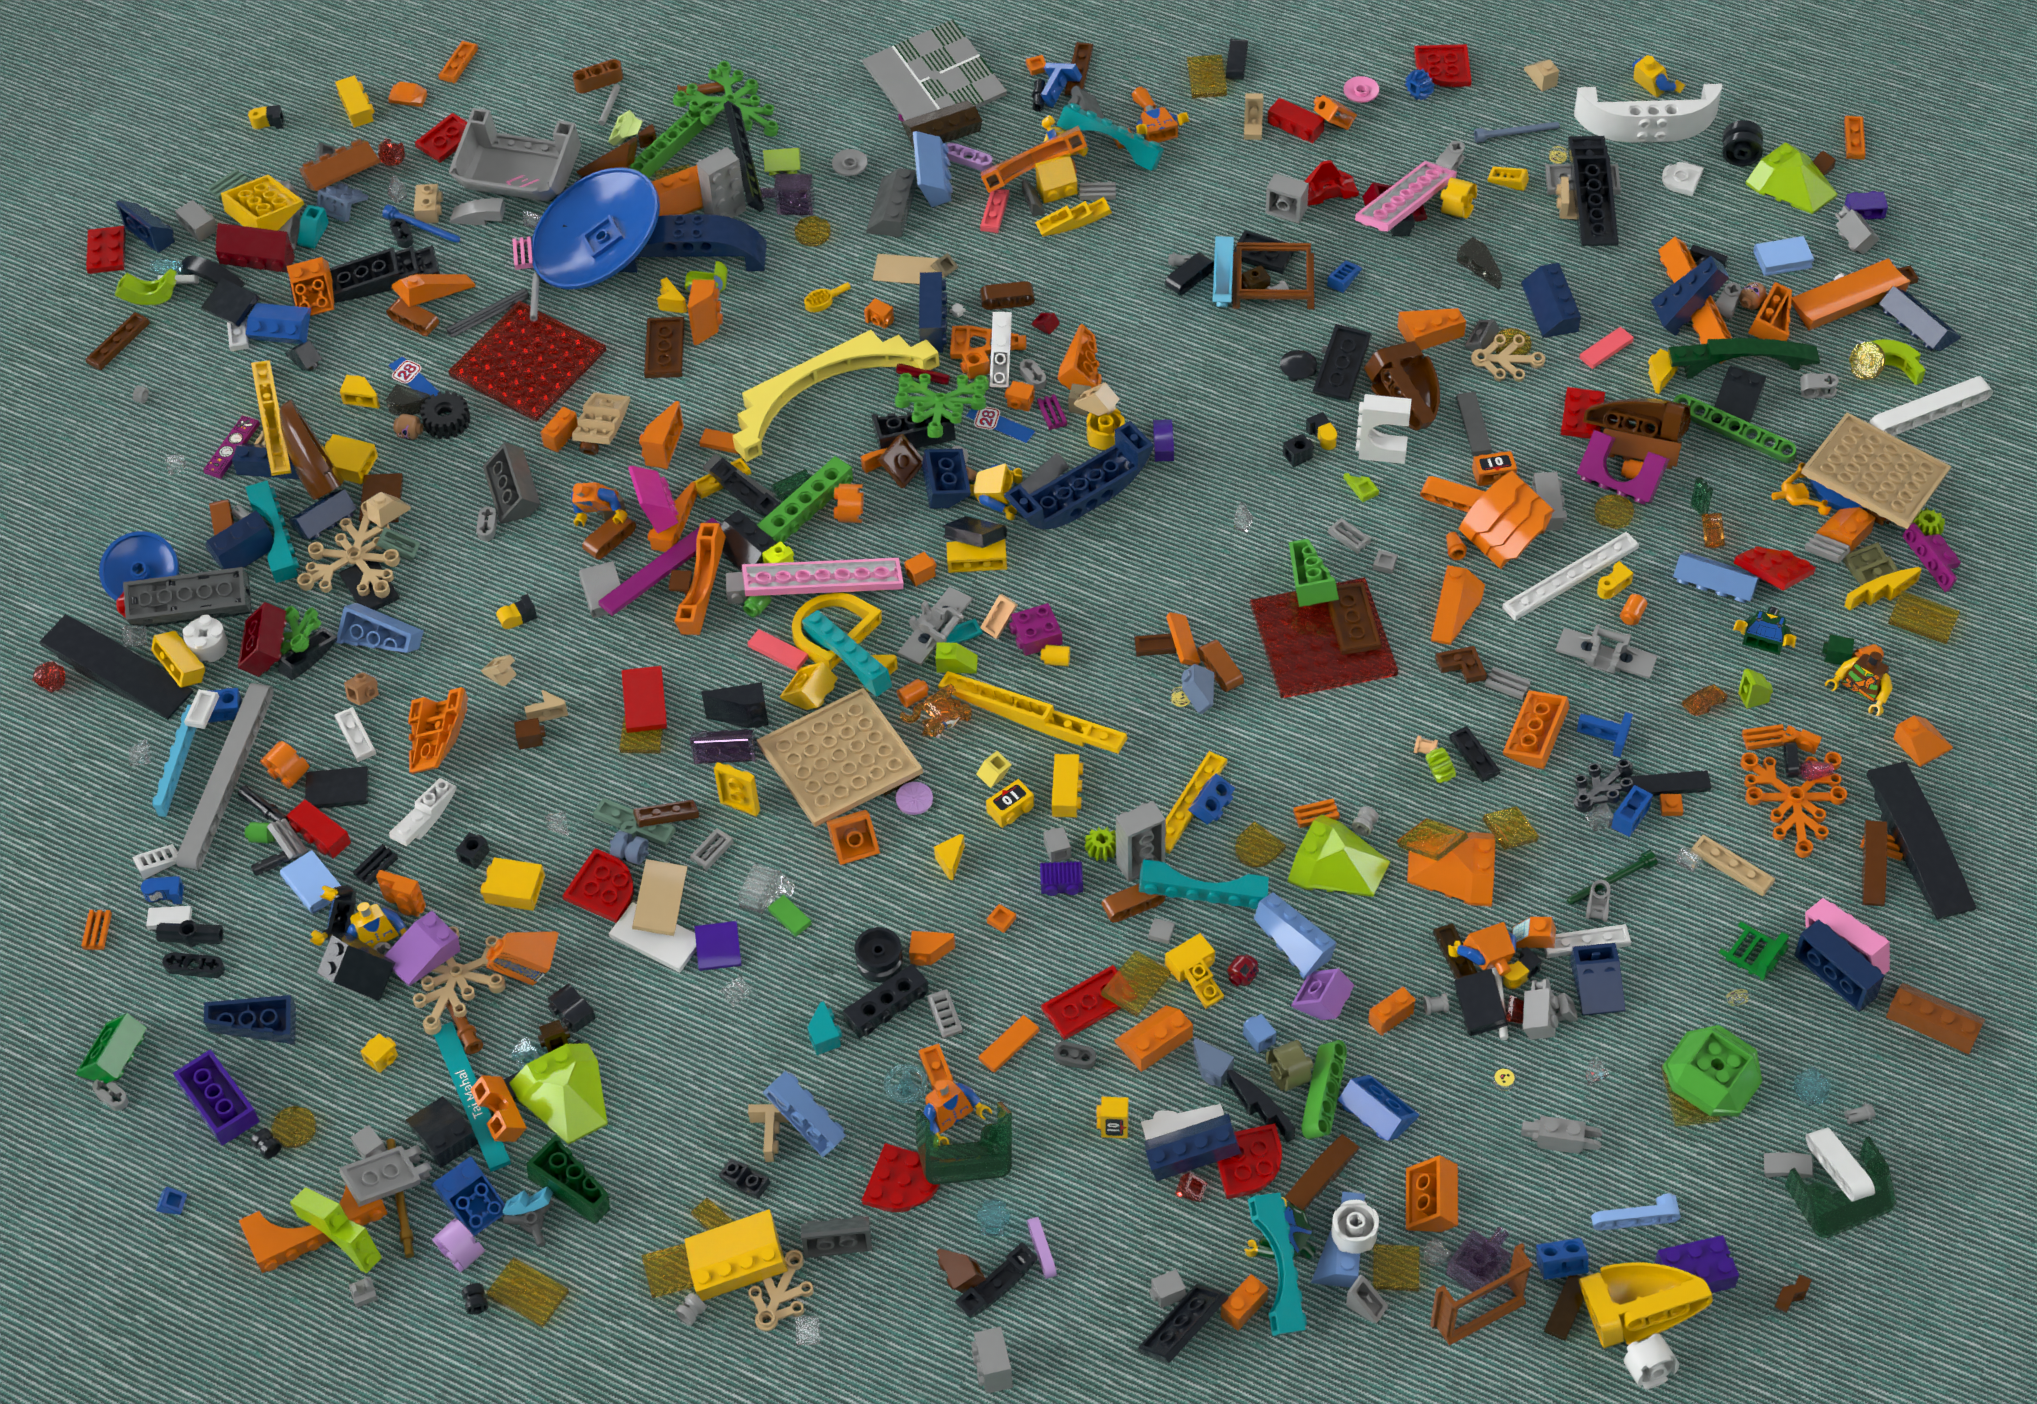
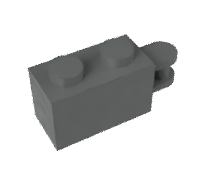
(1085, 100)

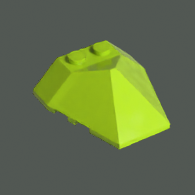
(1793, 178)
(1337, 860)
(564, 1091)

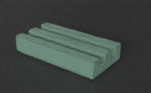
(227, 183)
(403, 550)

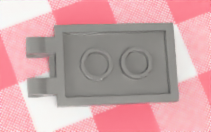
(384, 1174)

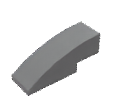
(478, 211)

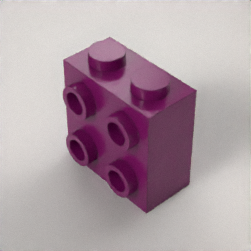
(1035, 629)

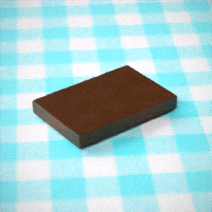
(385, 483)

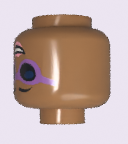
(1753, 295)
(408, 426)

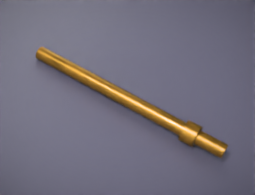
(406, 1233)

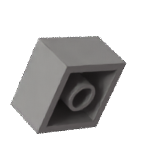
(1286, 198)
(991, 1360)

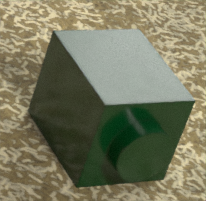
(1838, 649)

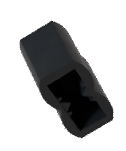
(571, 1008)

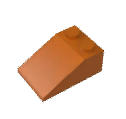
(662, 437)

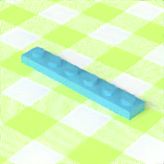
(173, 767)

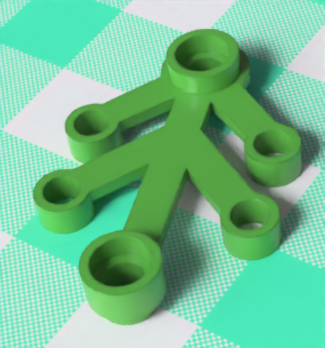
(299, 641)

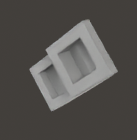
(1781, 1163)

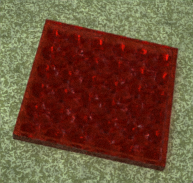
(527, 361)
(1306, 649)

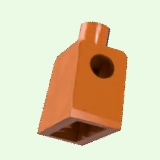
(1327, 109)

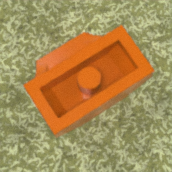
(407, 94)

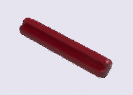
(915, 372)

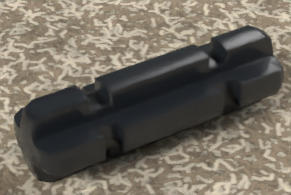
(269, 863)

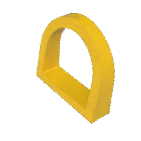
(871, 619)

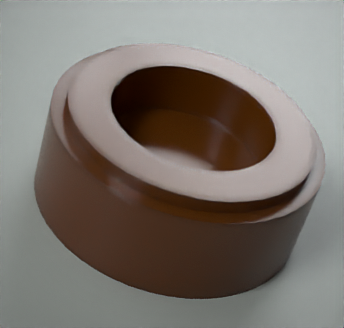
(589, 448)

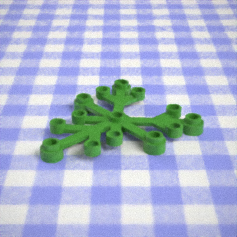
(721, 76)
(940, 400)

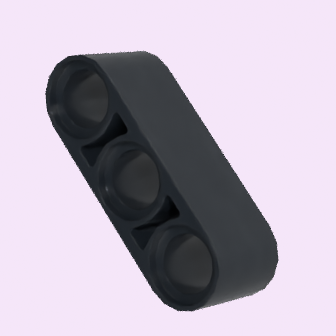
(1236, 59)
(1189, 273)

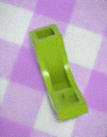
(146, 292)
(1903, 357)

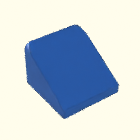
(171, 1201)

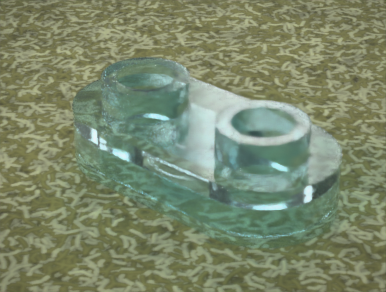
(162, 266)

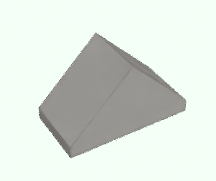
(1366, 1300)

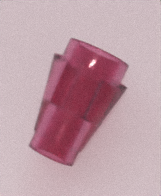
(1814, 770)

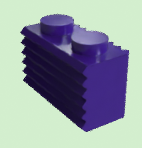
(1869, 205)
(1061, 878)

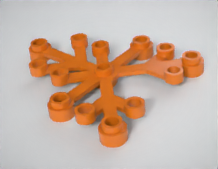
(1767, 775)

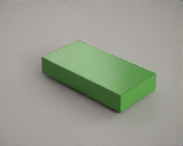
(789, 915)

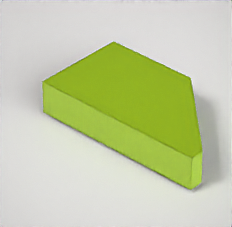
(1363, 486)

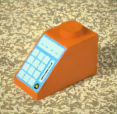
(1535, 933)

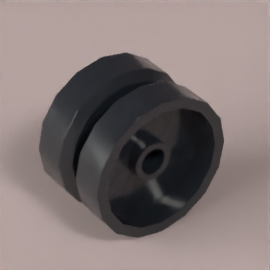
(1742, 143)
(878, 954)

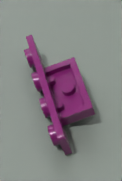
(1934, 554)

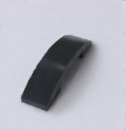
(208, 270)
(742, 490)
(998, 1282)

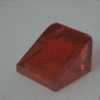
(1515, 1010)
(1191, 1187)

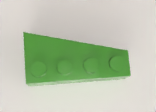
(1311, 577)

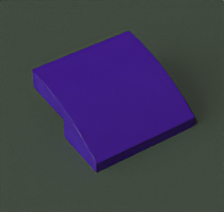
(717, 945)

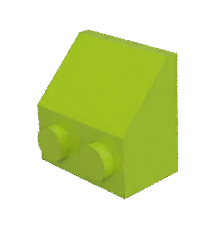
(782, 160)

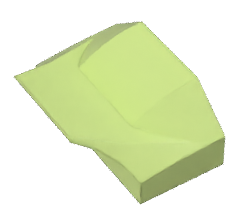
(626, 126)

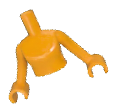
(1798, 494)

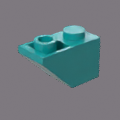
(312, 226)
(822, 1031)

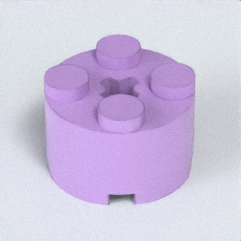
(458, 1245)

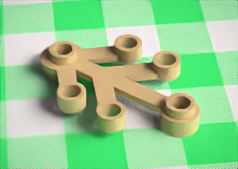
(1505, 359)
(780, 1295)

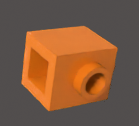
(1020, 396)

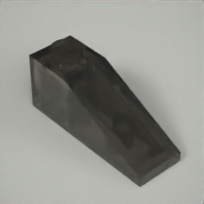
(1478, 259)

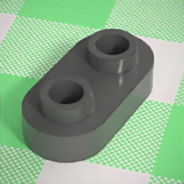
(1075, 1055)

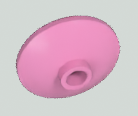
(1361, 89)

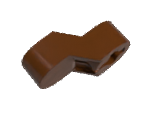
(1793, 1293)

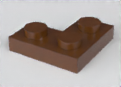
(1464, 659)

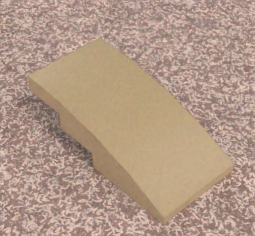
(601, 418)
(659, 897)

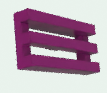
(1048, 401)

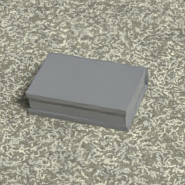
(597, 583)

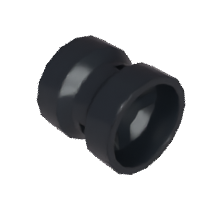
(266, 1143)
(474, 1298)

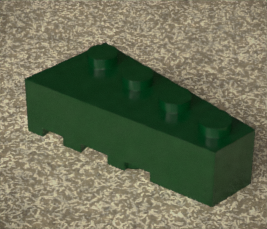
(568, 1180)

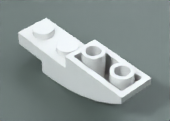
(1000, 349)
(425, 814)

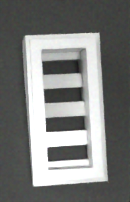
(153, 868)

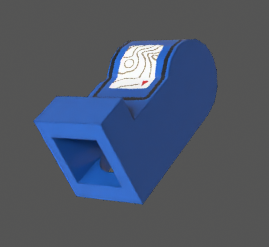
(163, 889)

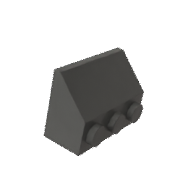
(836, 1236)

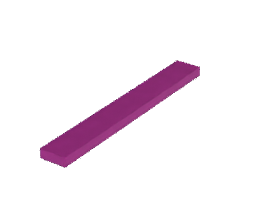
(651, 574)

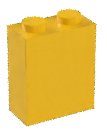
(351, 457)
(513, 883)

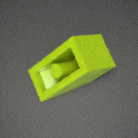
(955, 658)
(1754, 689)

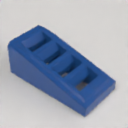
(1341, 285)

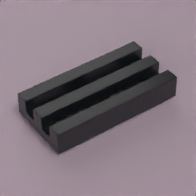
(373, 863)

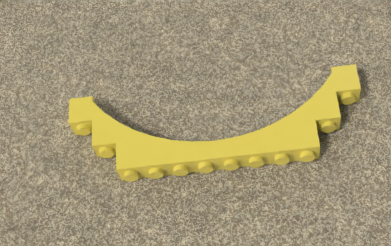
(861, 352)

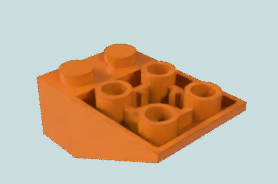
(312, 285)

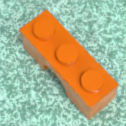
(506, 1122)

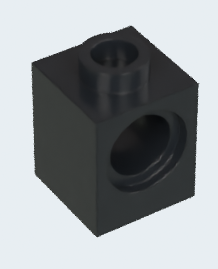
(1298, 450)
(472, 857)

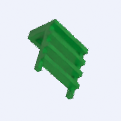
(1767, 958)

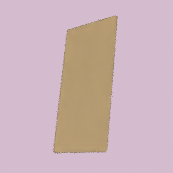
(901, 268)

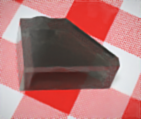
(405, 400)

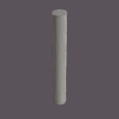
(609, 104)

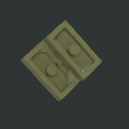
(1869, 563)

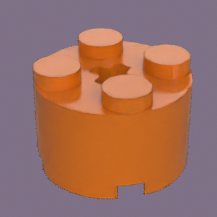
(849, 503)
(285, 764)

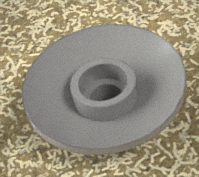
(849, 162)

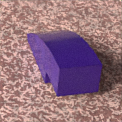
(1163, 440)

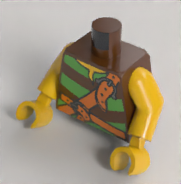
(1866, 677)

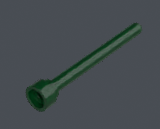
(1646, 860)

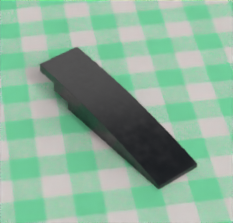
(1593, 190)
(379, 271)
(115, 667)
(1920, 840)

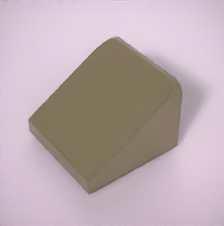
(945, 265)

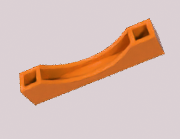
(708, 553)

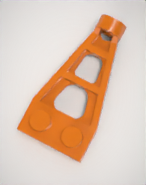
(961, 340)

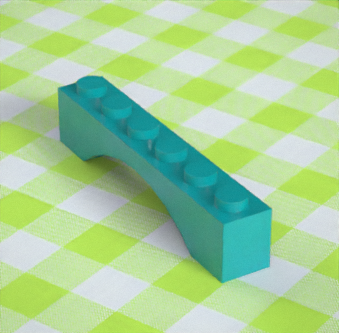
(1142, 151)
(280, 557)
(868, 670)
(1161, 879)
(1269, 1217)

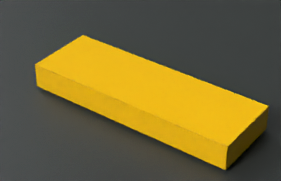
(708, 484)

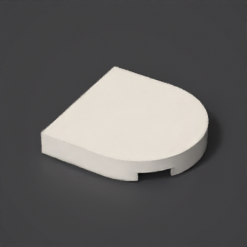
(1682, 177)

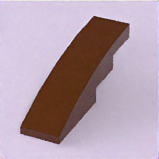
(1874, 863)
(1322, 1172)

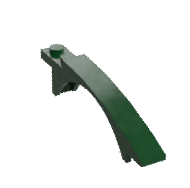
(1700, 357)

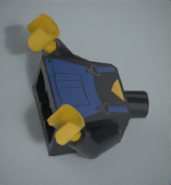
(341, 909)

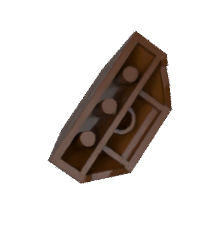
(617, 158)

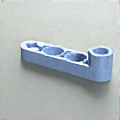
(1664, 1212)

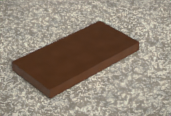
(664, 347)
(1353, 620)

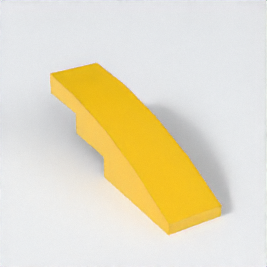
(1069, 219)
(1887, 585)

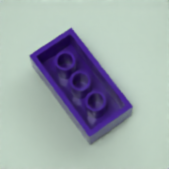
(216, 1097)

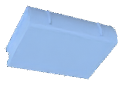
(1783, 255)
(306, 879)

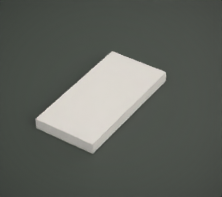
(666, 949)

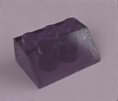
(723, 746)

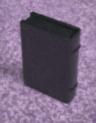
(975, 531)
(1480, 1002)

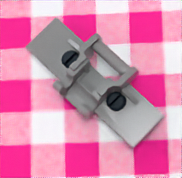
(927, 627)
(1606, 658)

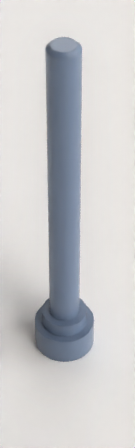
(1481, 134)

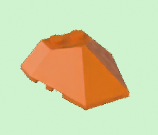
(435, 729)
(1462, 873)

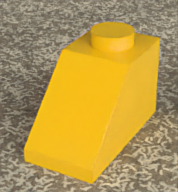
(1660, 370)
(358, 392)

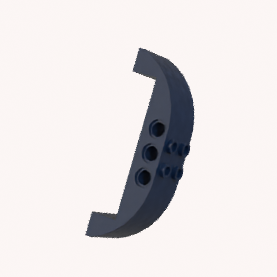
(704, 237)
(1086, 484)

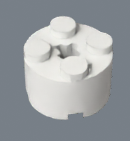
(206, 638)
(1355, 1227)
(1650, 1361)

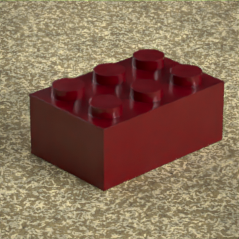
(262, 639)

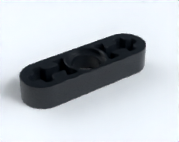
(200, 971)

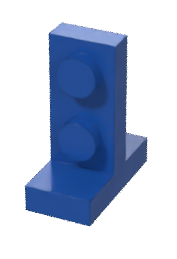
(1059, 75)
(1606, 730)

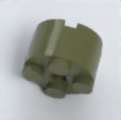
(1289, 1065)

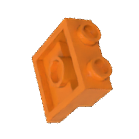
(403, 891)

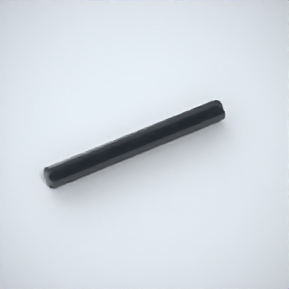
(487, 312)

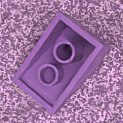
(423, 948)

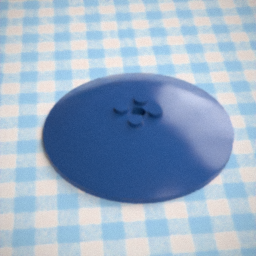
(605, 203)

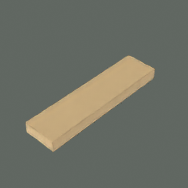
(1733, 865)

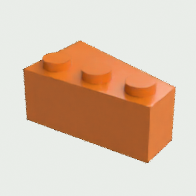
(1773, 317)
(1431, 326)

